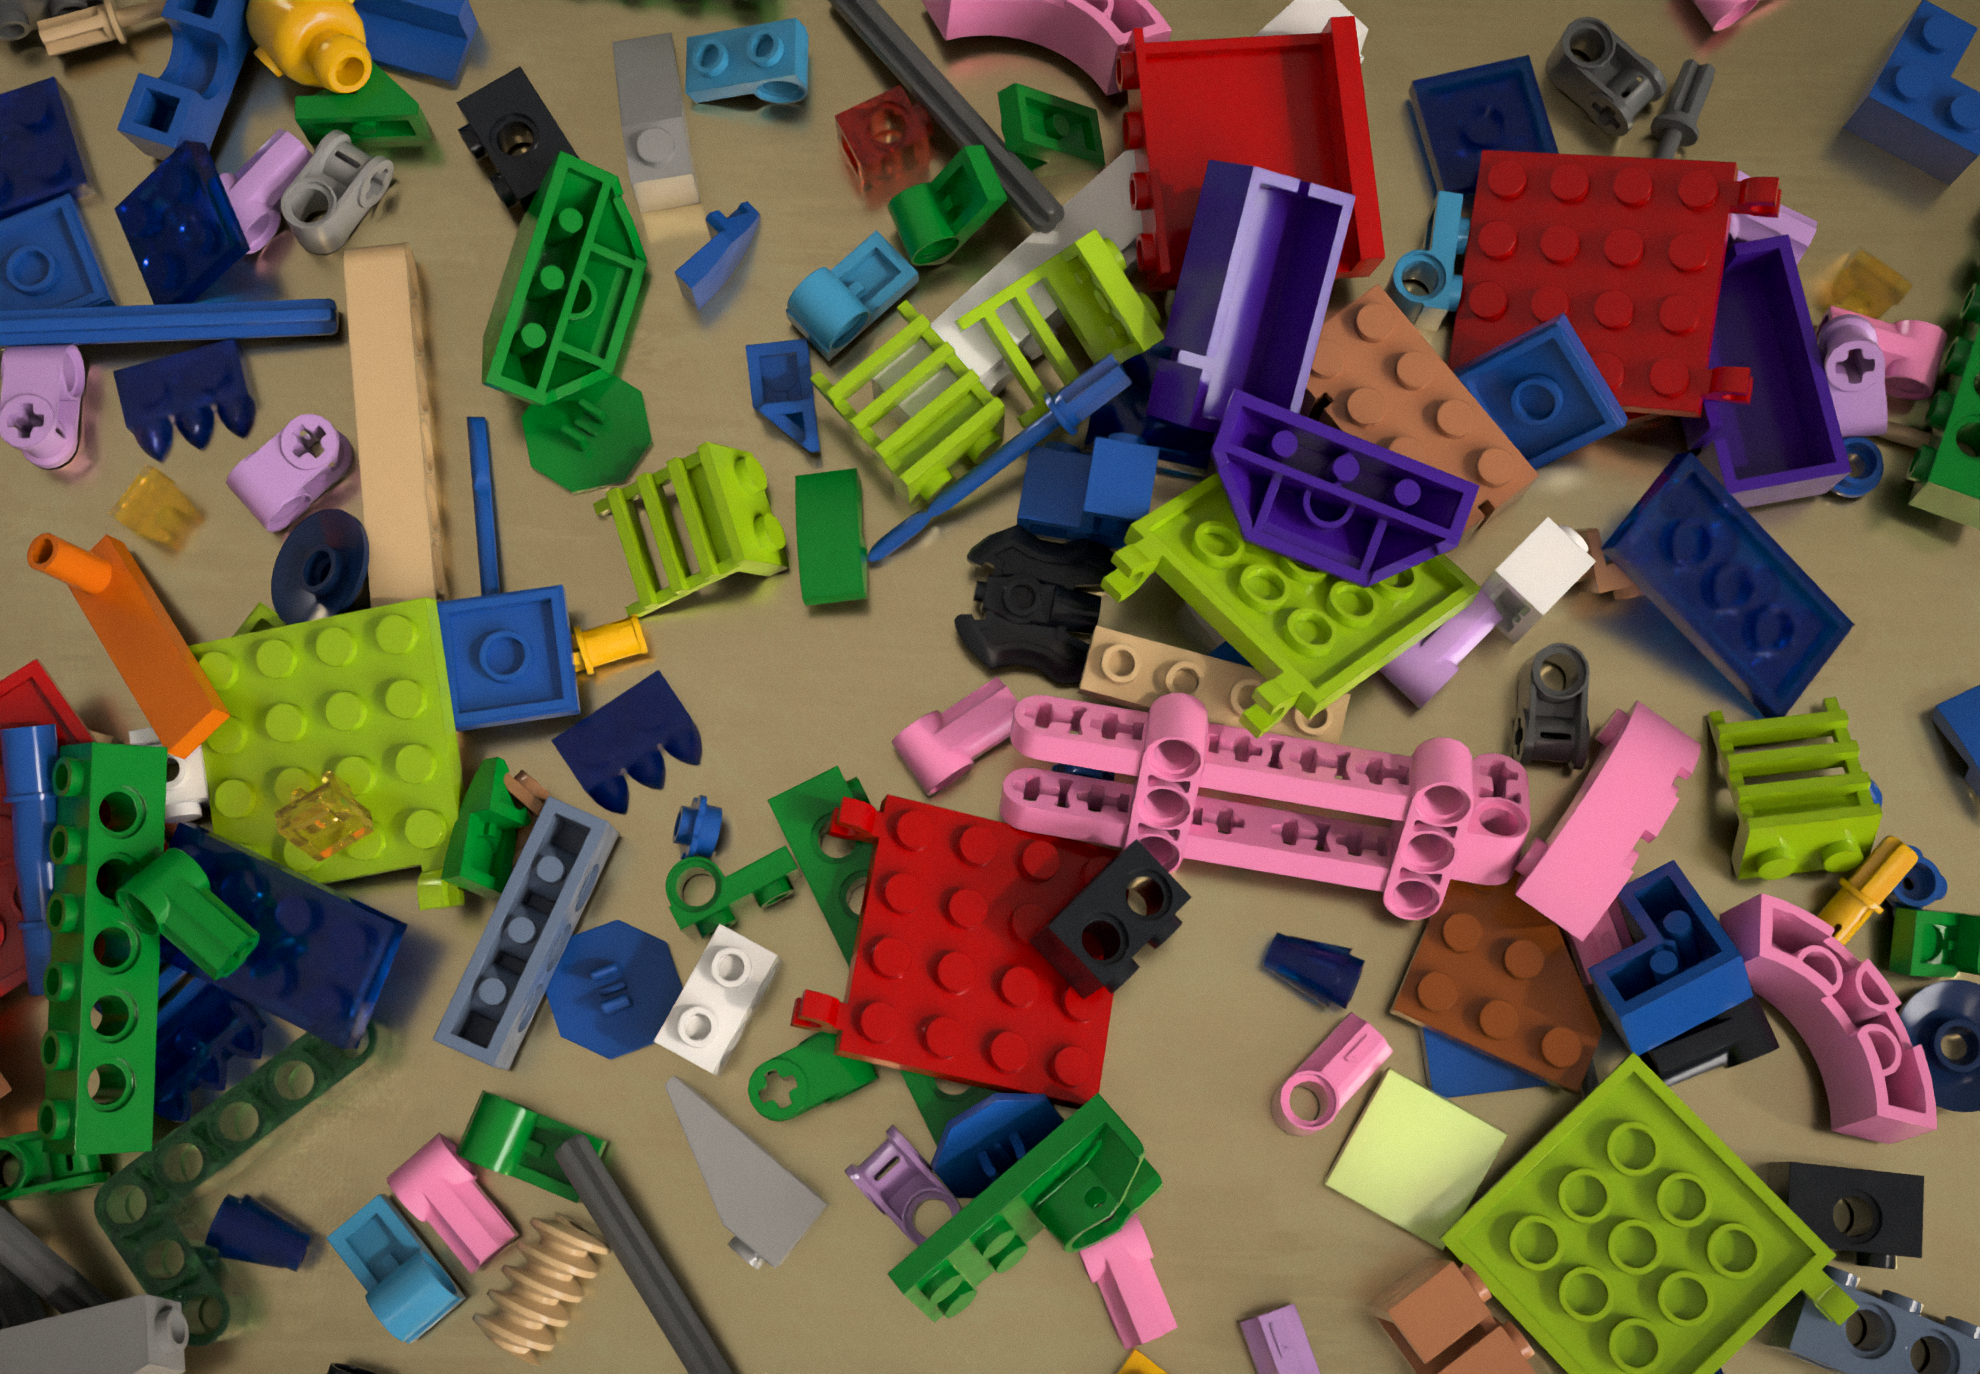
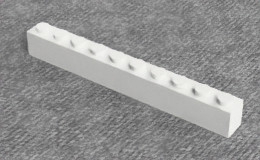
(1099, 205)

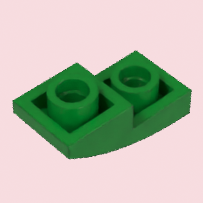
(830, 537)

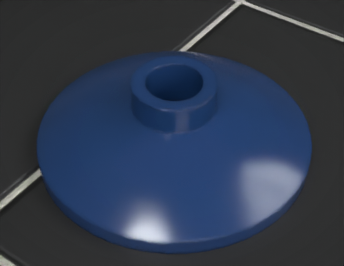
(320, 567)
(1954, 1011)

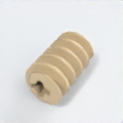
(541, 1286)

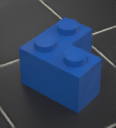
(1915, 103)
(1085, 495)
(1678, 968)

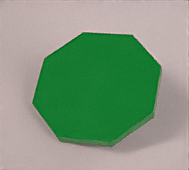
(589, 436)

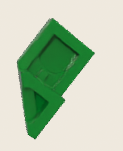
(484, 834)
(1935, 943)

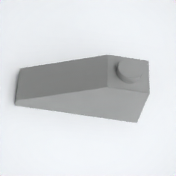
(654, 123)
(750, 1188)

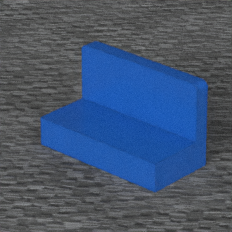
(419, 36)

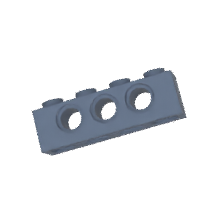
(527, 934)
(1891, 1331)

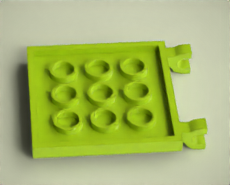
(1288, 620)
(350, 699)
(1641, 1238)

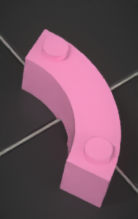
(1077, 29)
(1621, 800)
(1844, 1014)

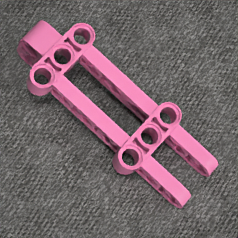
(1446, 810)

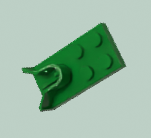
(1052, 1187)

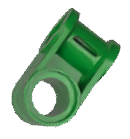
(818, 1075)
(48, 1172)

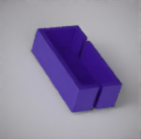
(1249, 293)
(1790, 433)

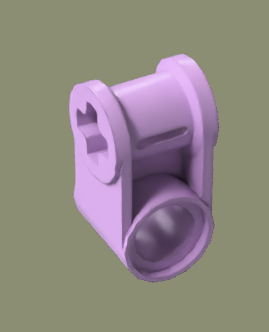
(1855, 380)
(42, 401)
(285, 475)
(904, 1186)

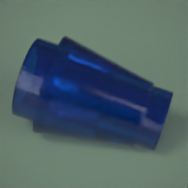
(1316, 968)
(257, 1234)

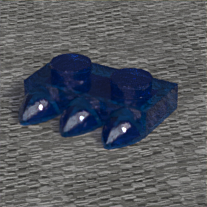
(187, 392)
(628, 739)
(198, 1044)

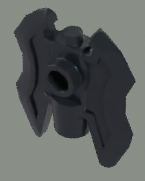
(1034, 603)

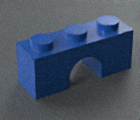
(198, 79)

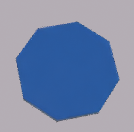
(613, 989)
(991, 1139)

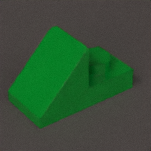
(375, 114)
(1050, 132)

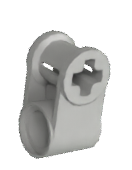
(338, 181)

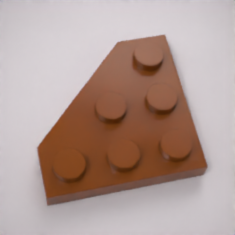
(1501, 985)

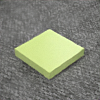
(1415, 1157)

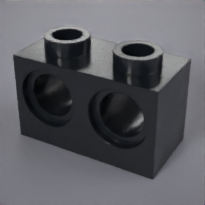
(1105, 913)

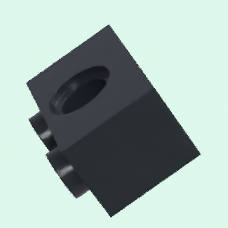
(505, 115)
(1883, 1203)

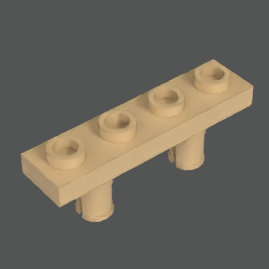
(1141, 670)

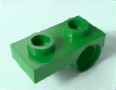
(944, 213)
(761, 881)
(520, 1143)

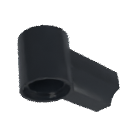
(1723, 1040)

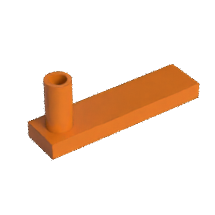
(137, 638)

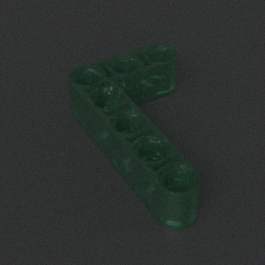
(223, 1156)

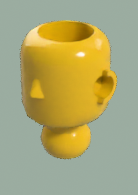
(311, 42)

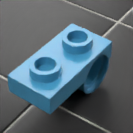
(749, 60)
(1433, 266)
(844, 301)
(395, 1267)

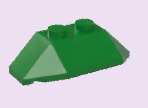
(565, 287)

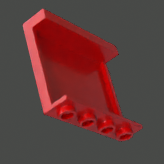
(1253, 102)

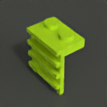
(1094, 300)
(941, 437)
(724, 514)
(1801, 821)

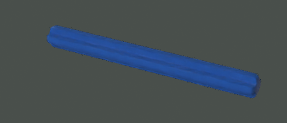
(168, 322)

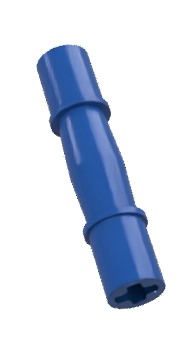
(28, 769)

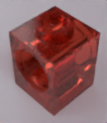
(879, 161)

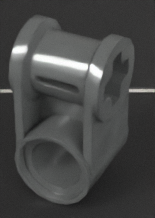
(1609, 75)
(1549, 721)

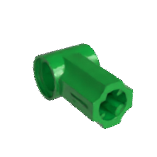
(177, 901)

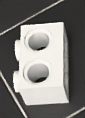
(1536, 576)
(719, 1000)

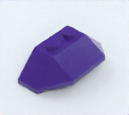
(1333, 495)

